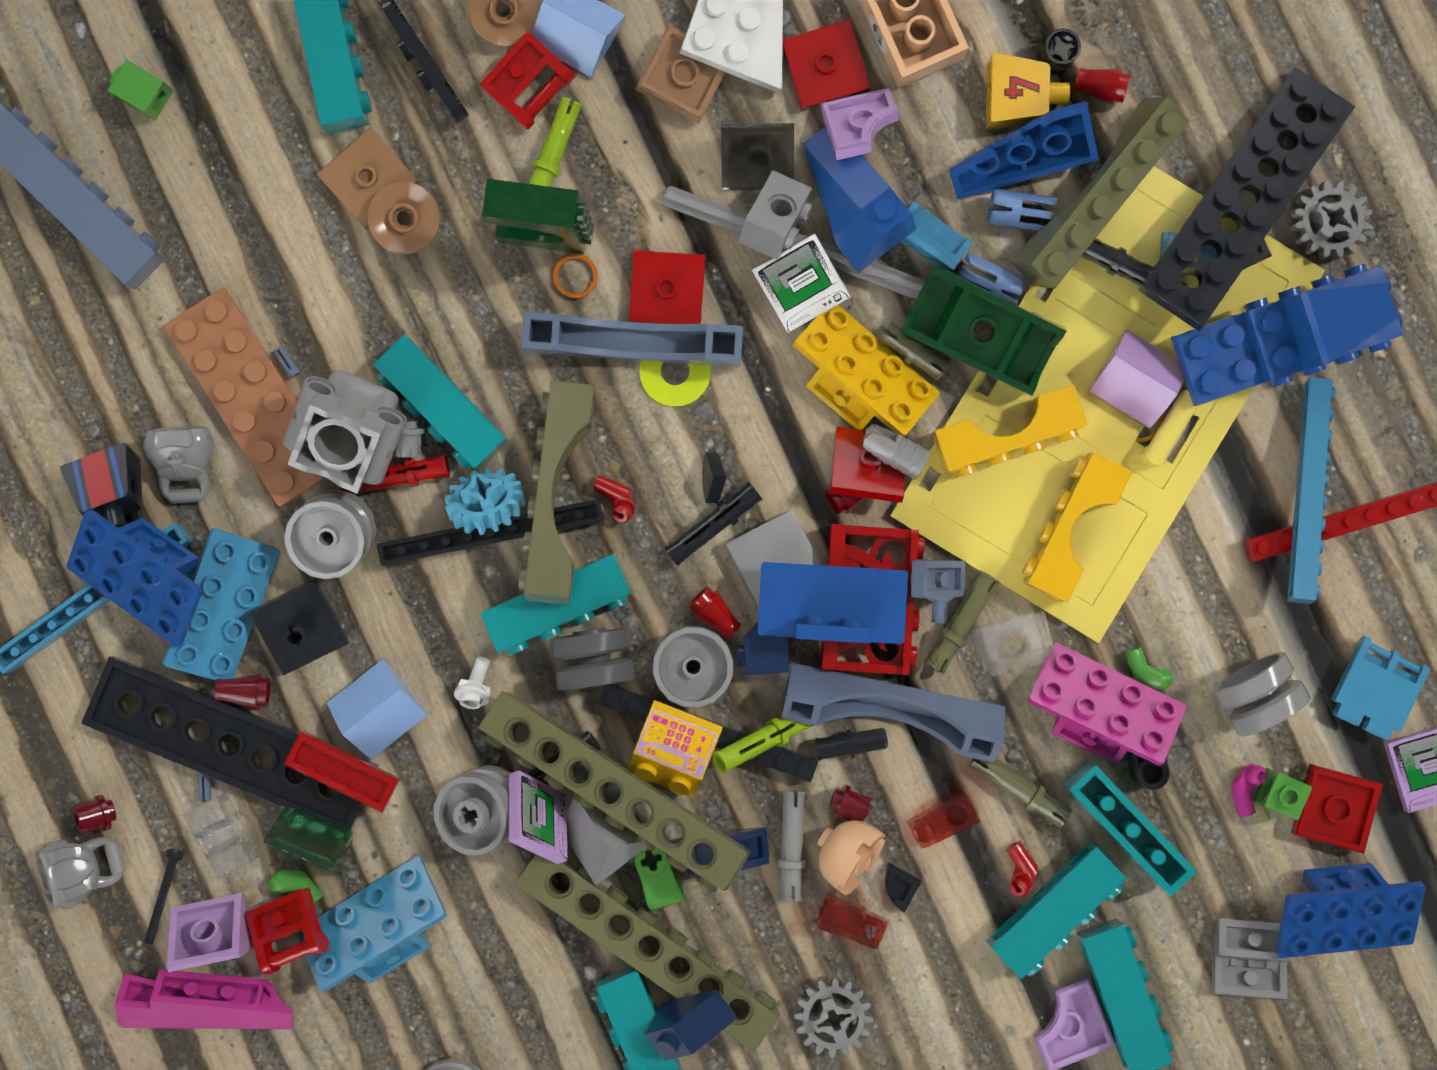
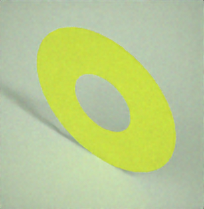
(674, 394)

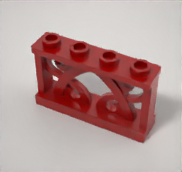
(849, 556)

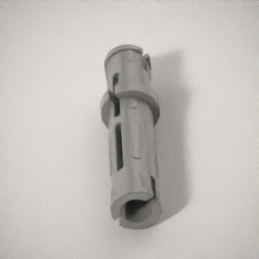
(791, 846)

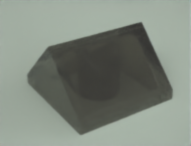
(752, 153)

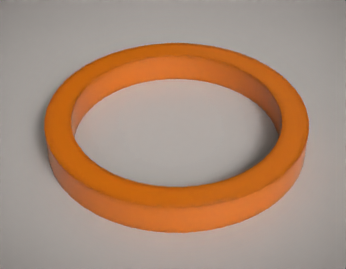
(570, 257)

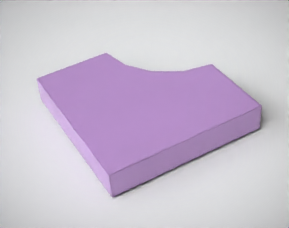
(856, 120)
(1076, 1027)

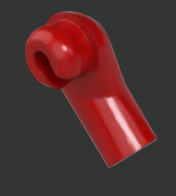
(620, 498)
(1024, 872)

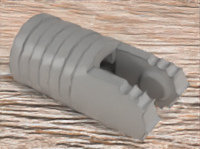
(895, 450)

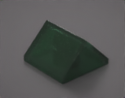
(310, 839)

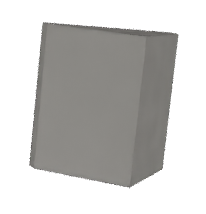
(597, 842)

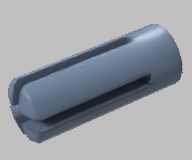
(291, 372)
(204, 787)

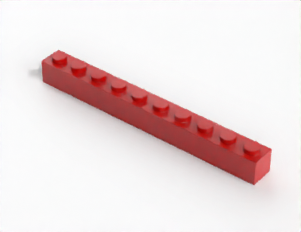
(1348, 520)

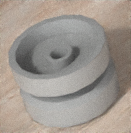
(330, 534)
(701, 686)
(1262, 694)
(474, 810)

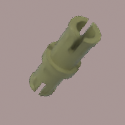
(914, 351)

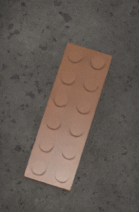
(243, 389)

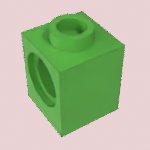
(139, 89)
(1282, 794)

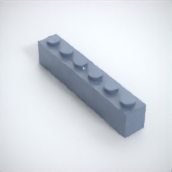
(74, 202)

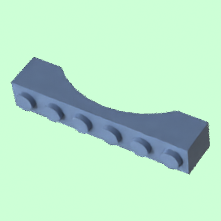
(632, 341)
(964, 724)

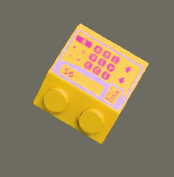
(674, 749)

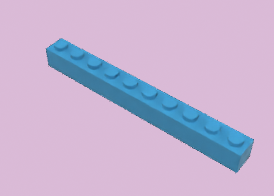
(1310, 491)
(64, 618)

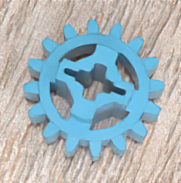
(484, 500)

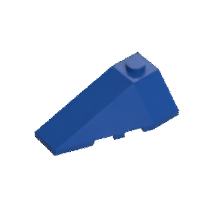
(1042, 147)
(858, 203)

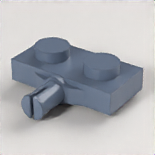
(939, 583)

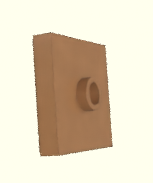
(679, 80)
(362, 172)

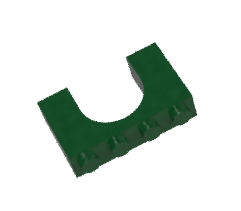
(537, 216)

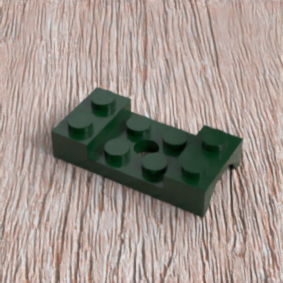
(950, 309)

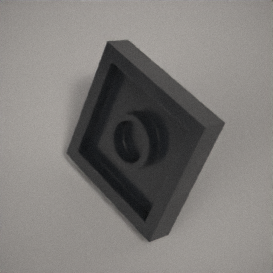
(299, 626)

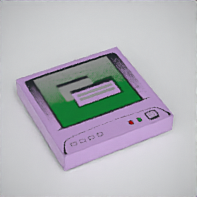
(1415, 768)
(537, 817)

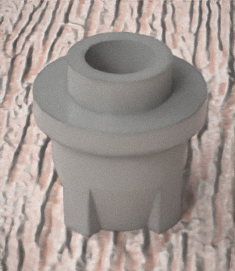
(410, 440)

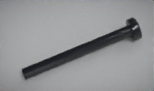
(173, 855)

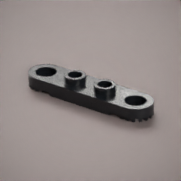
(430, 73)

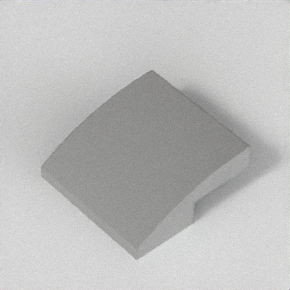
(774, 541)
(1247, 960)

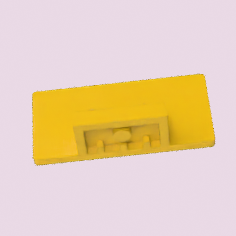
(862, 374)

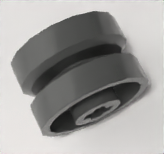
(593, 659)

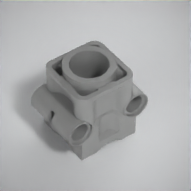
(344, 430)

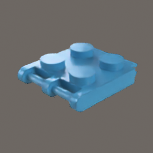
(1377, 689)

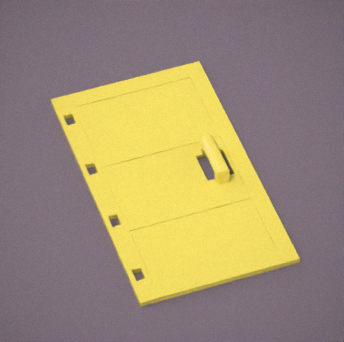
(1000, 509)

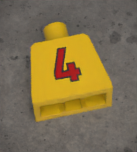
(1020, 91)

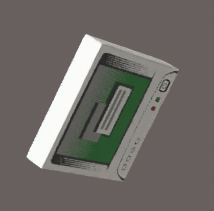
(801, 283)

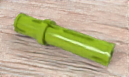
(552, 151)
(730, 757)

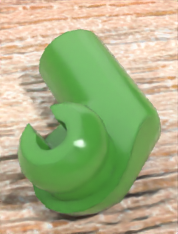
(1146, 674)
(290, 881)

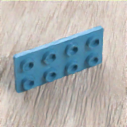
(233, 582)
(378, 927)

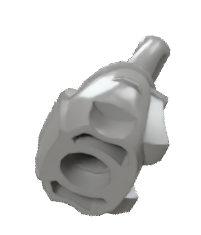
(180, 456)
(72, 870)

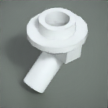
(471, 692)

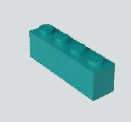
(332, 64)
(440, 403)
(520, 620)
(1129, 828)
(1057, 910)
(1124, 996)
(631, 1010)

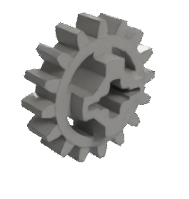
(1344, 227)
(846, 1012)

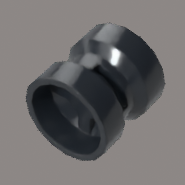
(1065, 45)

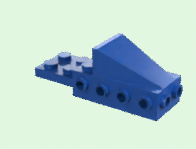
(1290, 335)

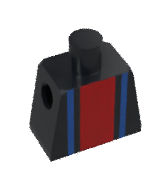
(106, 483)

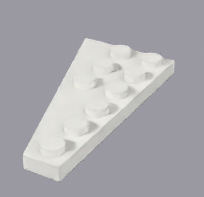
(738, 39)

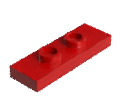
(342, 771)

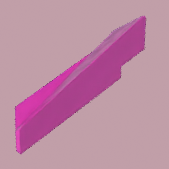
(200, 1002)

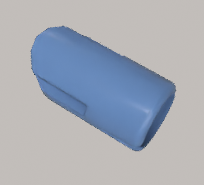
(1011, 216)
(1005, 284)

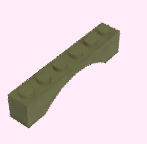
(1138, 148)
(568, 420)

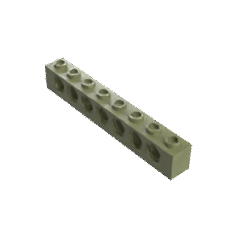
(500, 728)
(747, 1027)

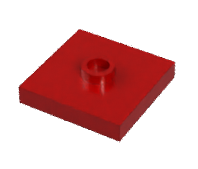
(825, 64)
(667, 288)
(861, 473)
(1338, 809)

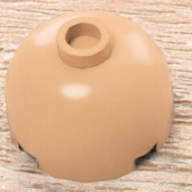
(848, 853)

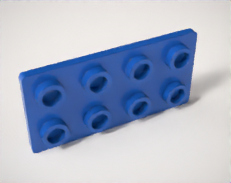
(138, 572)
(832, 603)
(1348, 912)

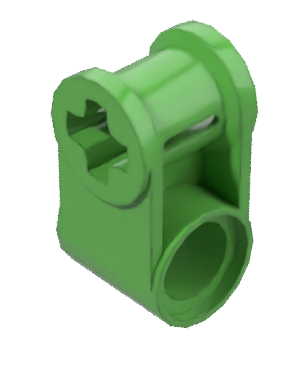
(658, 880)

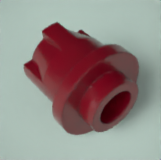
(849, 804)
(94, 815)

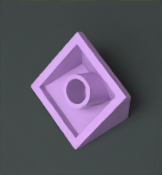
(1138, 379)
(208, 932)

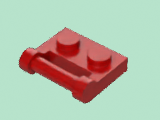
(517, 73)
(280, 920)

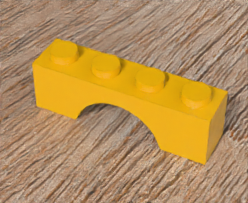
(1053, 415)
(1055, 567)

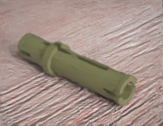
(966, 614)
(1031, 795)

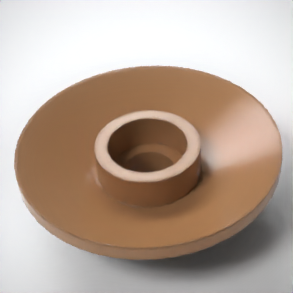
(502, 30)
(384, 212)

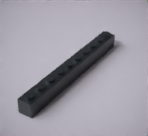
(457, 540)
(777, 758)

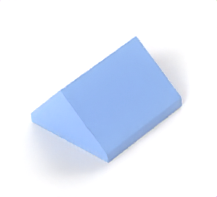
(577, 31)
(376, 709)

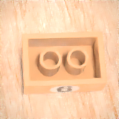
(915, 36)

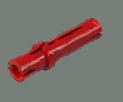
(410, 473)

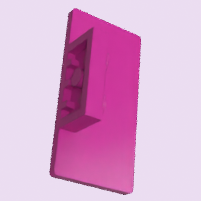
(1105, 708)

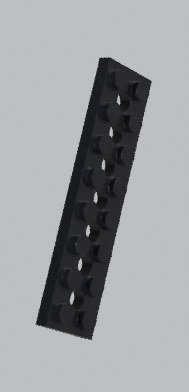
(1252, 221)
(207, 756)

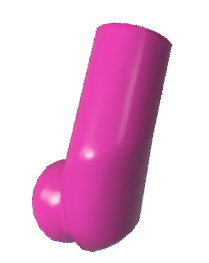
(1244, 785)

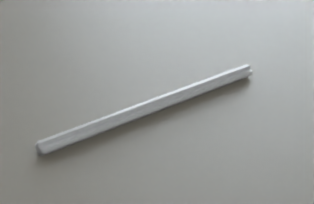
(734, 220)

